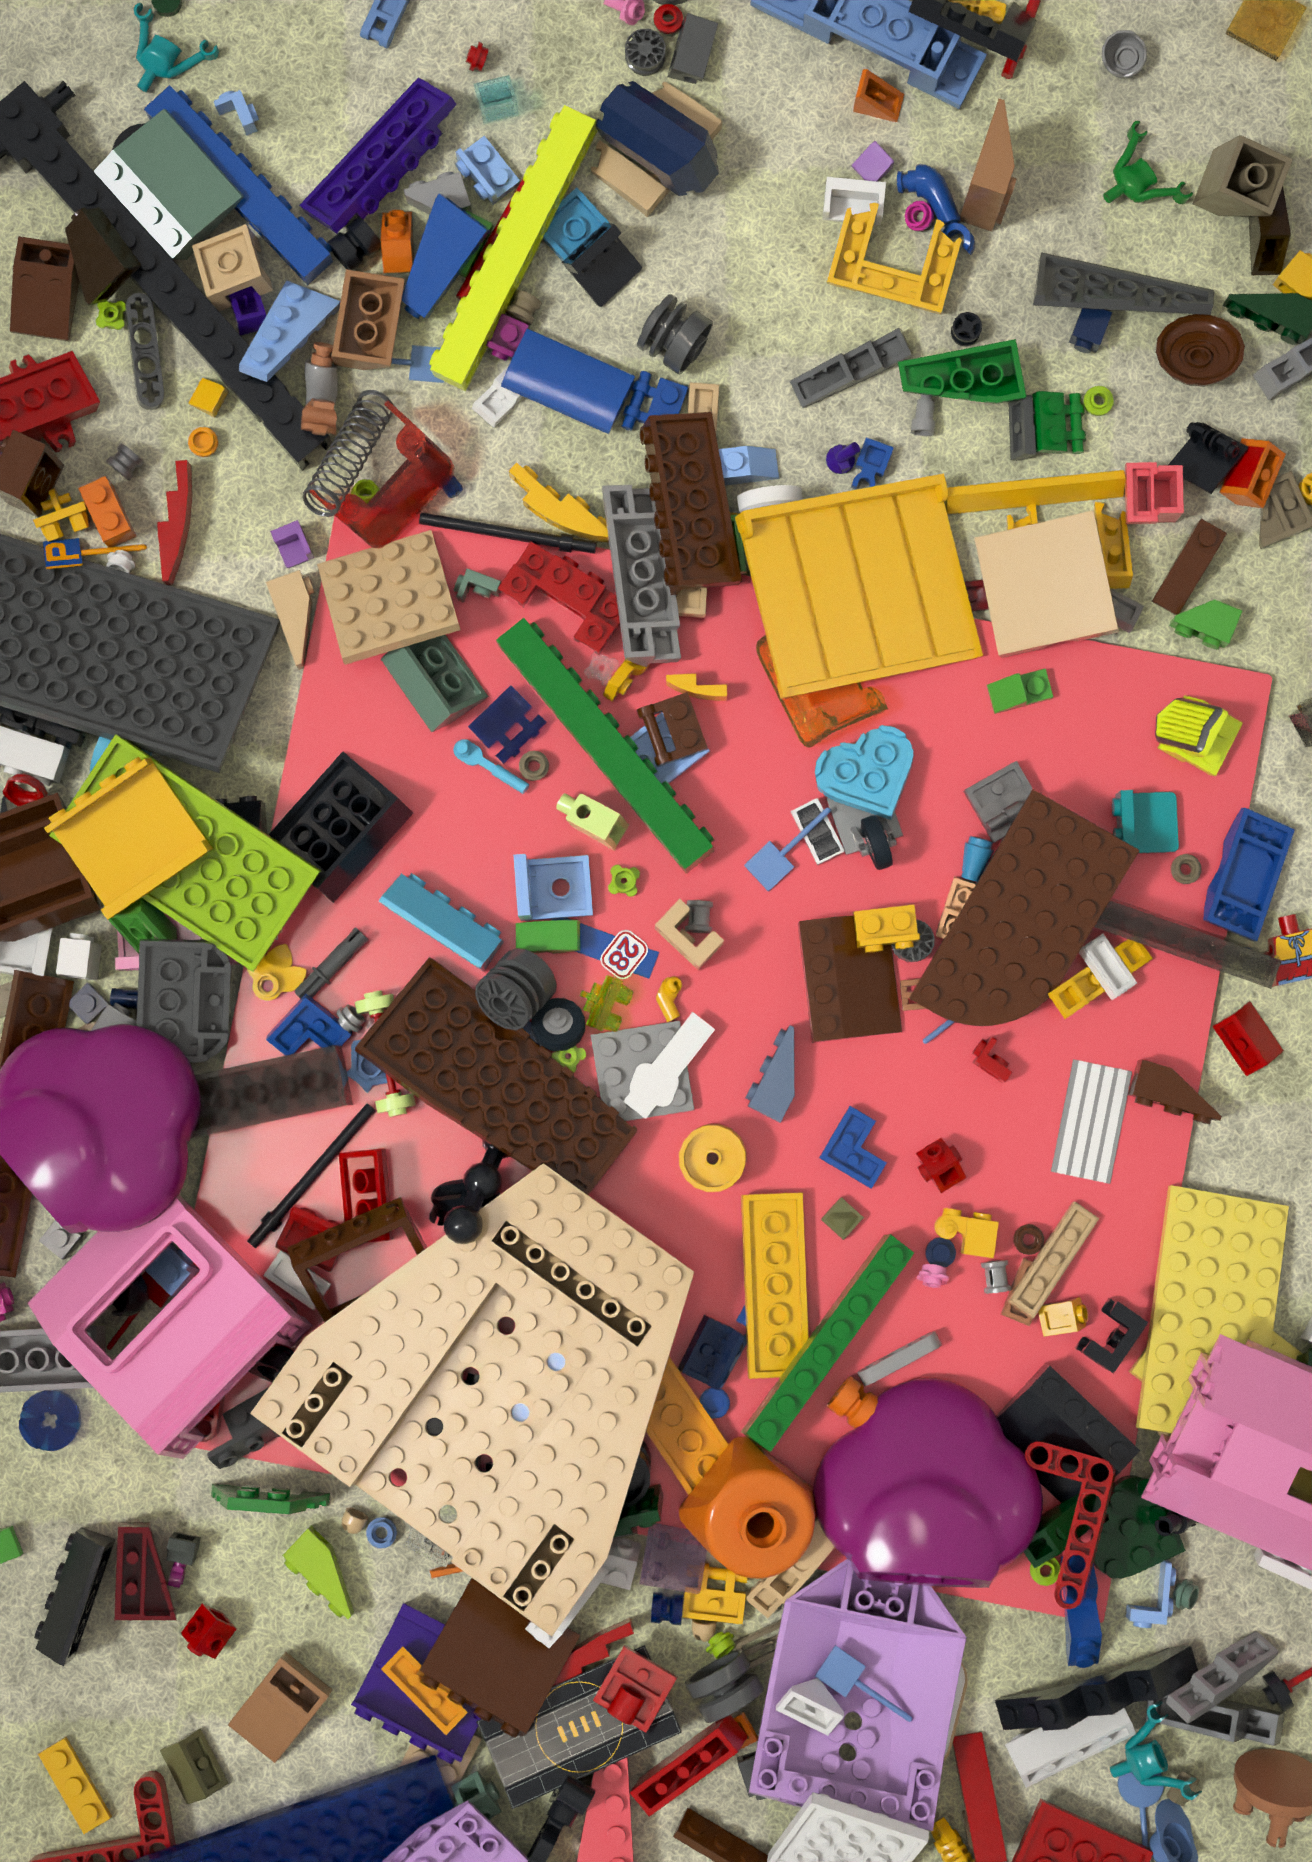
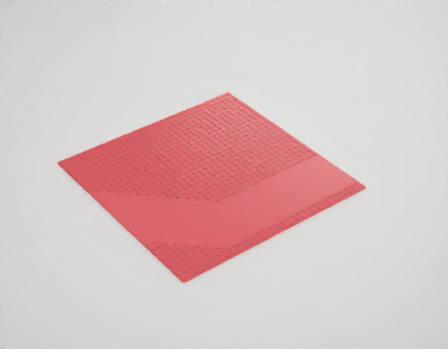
(463, 841)

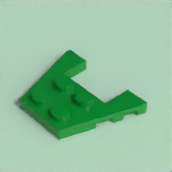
(275, 1501)

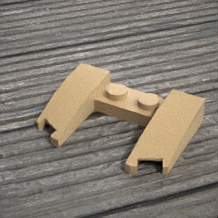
(643, 187)

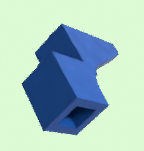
(1082, 1623)

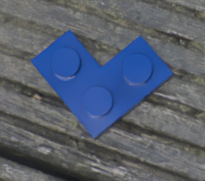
(307, 1021)
(845, 1149)

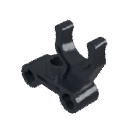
(567, 1803)

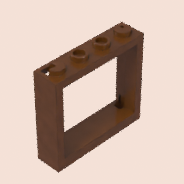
(345, 1237)

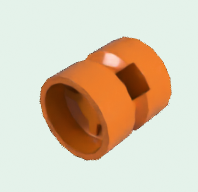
(853, 1402)

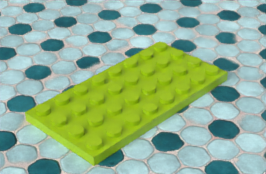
(236, 891)

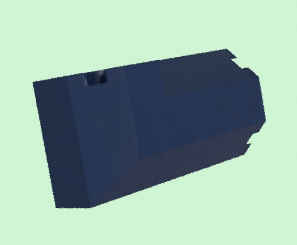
(659, 138)

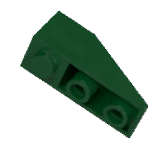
(1280, 312)
(1055, 1528)

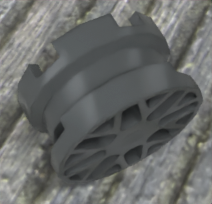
(645, 52)
(921, 948)

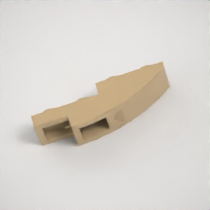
(775, 1590)

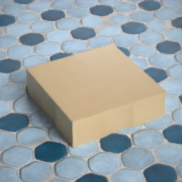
(1046, 584)

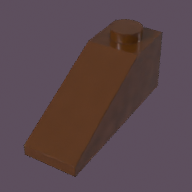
(1189, 566)

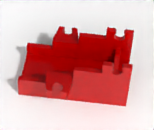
(45, 399)

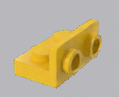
(886, 927)

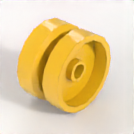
(725, 1144)

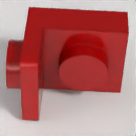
(992, 1065)

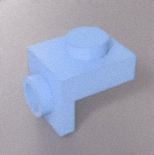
(234, 100)

